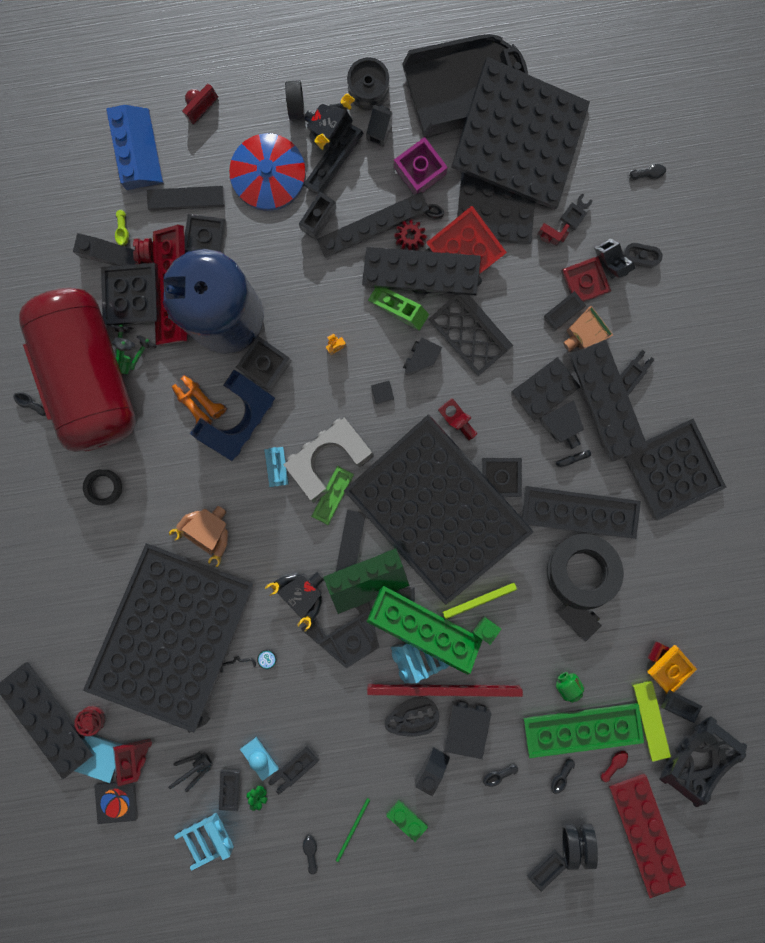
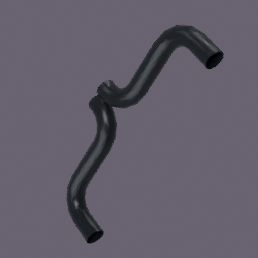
(240, 660)

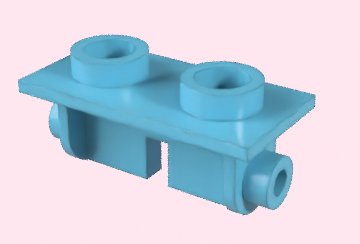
(276, 470)

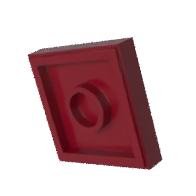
(586, 279)

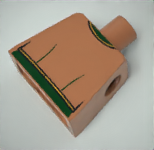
(586, 331)

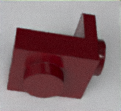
(551, 235)

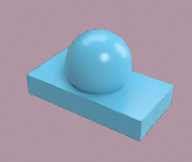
(259, 758)

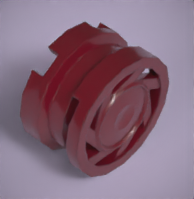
(90, 721)

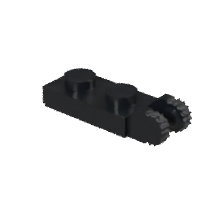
(634, 372)
(295, 768)

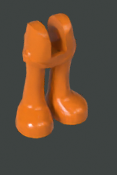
(215, 410)

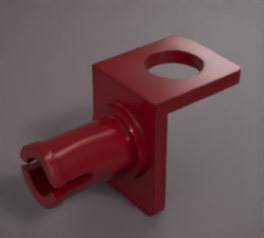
(458, 420)

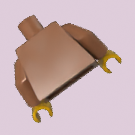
(205, 531)

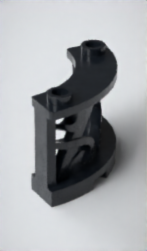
(703, 733)

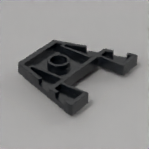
(350, 641)

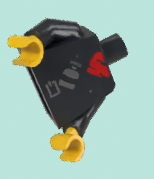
(329, 123)
(300, 594)

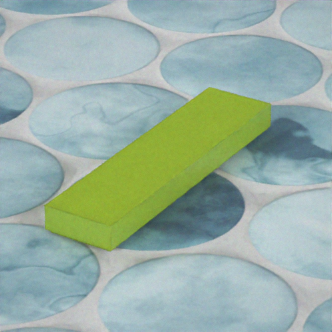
(479, 601)
(651, 721)

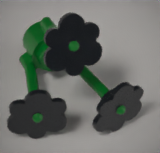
(125, 345)

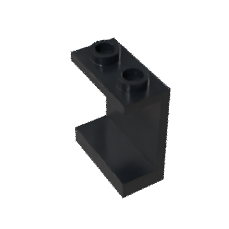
(467, 729)

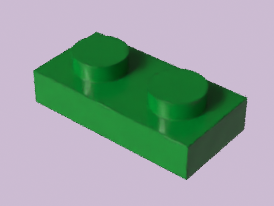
(407, 821)

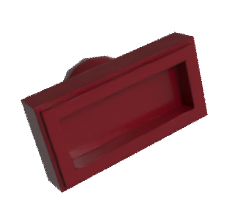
(198, 102)

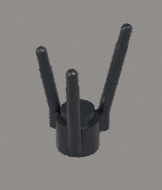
(202, 764)

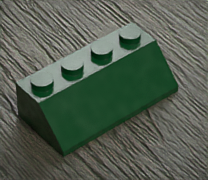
(363, 581)

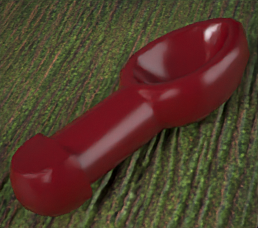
(618, 761)

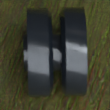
(368, 82)
(579, 846)

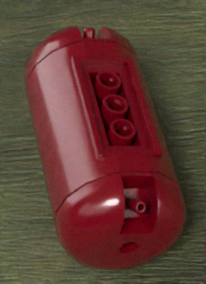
(76, 369)

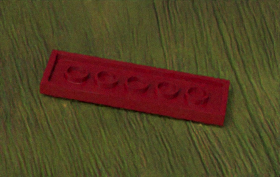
(167, 247)
(647, 836)

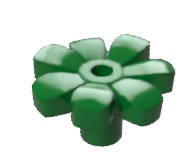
(256, 798)

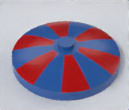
(267, 172)

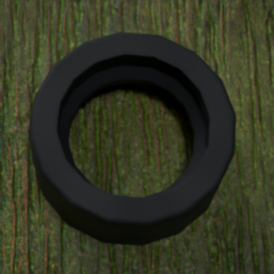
(294, 99)
(87, 487)

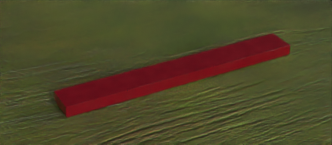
(445, 690)

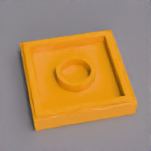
(672, 669)

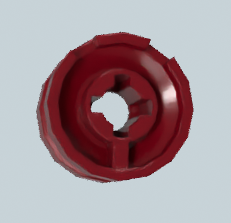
(143, 250)

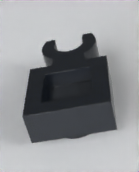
(575, 213)

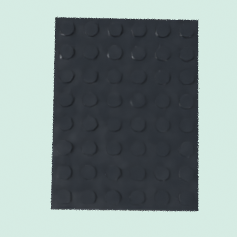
(438, 510)
(169, 638)

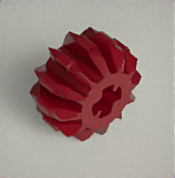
(411, 229)

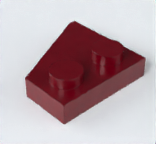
(129, 761)

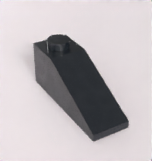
(103, 251)

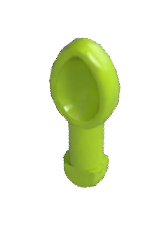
(121, 232)

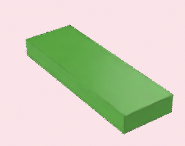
(330, 501)

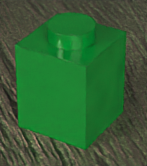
(486, 630)

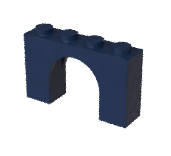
(230, 441)

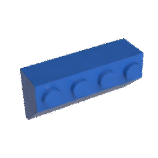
(134, 146)

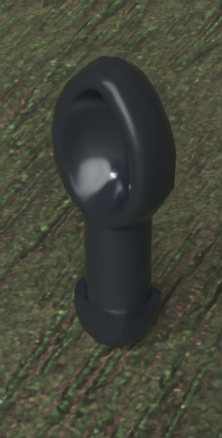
(653, 171)
(435, 211)
(25, 401)
(572, 459)
(495, 778)
(560, 781)
(310, 849)

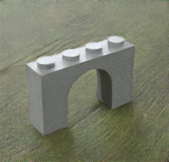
(302, 464)

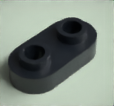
(641, 254)

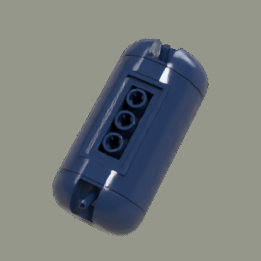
(212, 301)

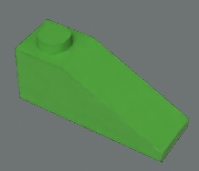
(399, 307)

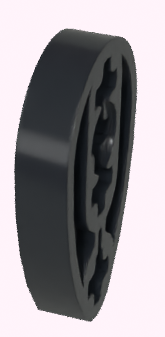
(419, 727)

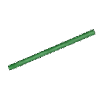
(353, 829)

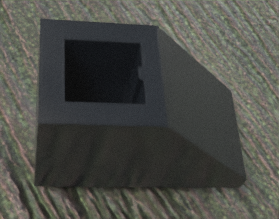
(379, 125)
(423, 358)

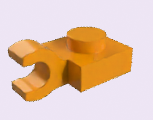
(335, 344)

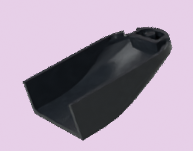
(446, 77)

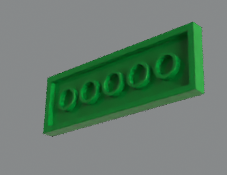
(425, 630)
(583, 730)

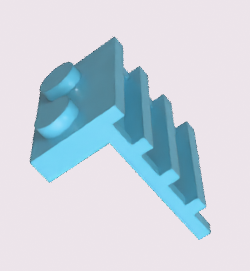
(411, 663)
(217, 835)

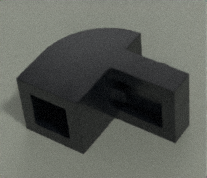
(613, 260)

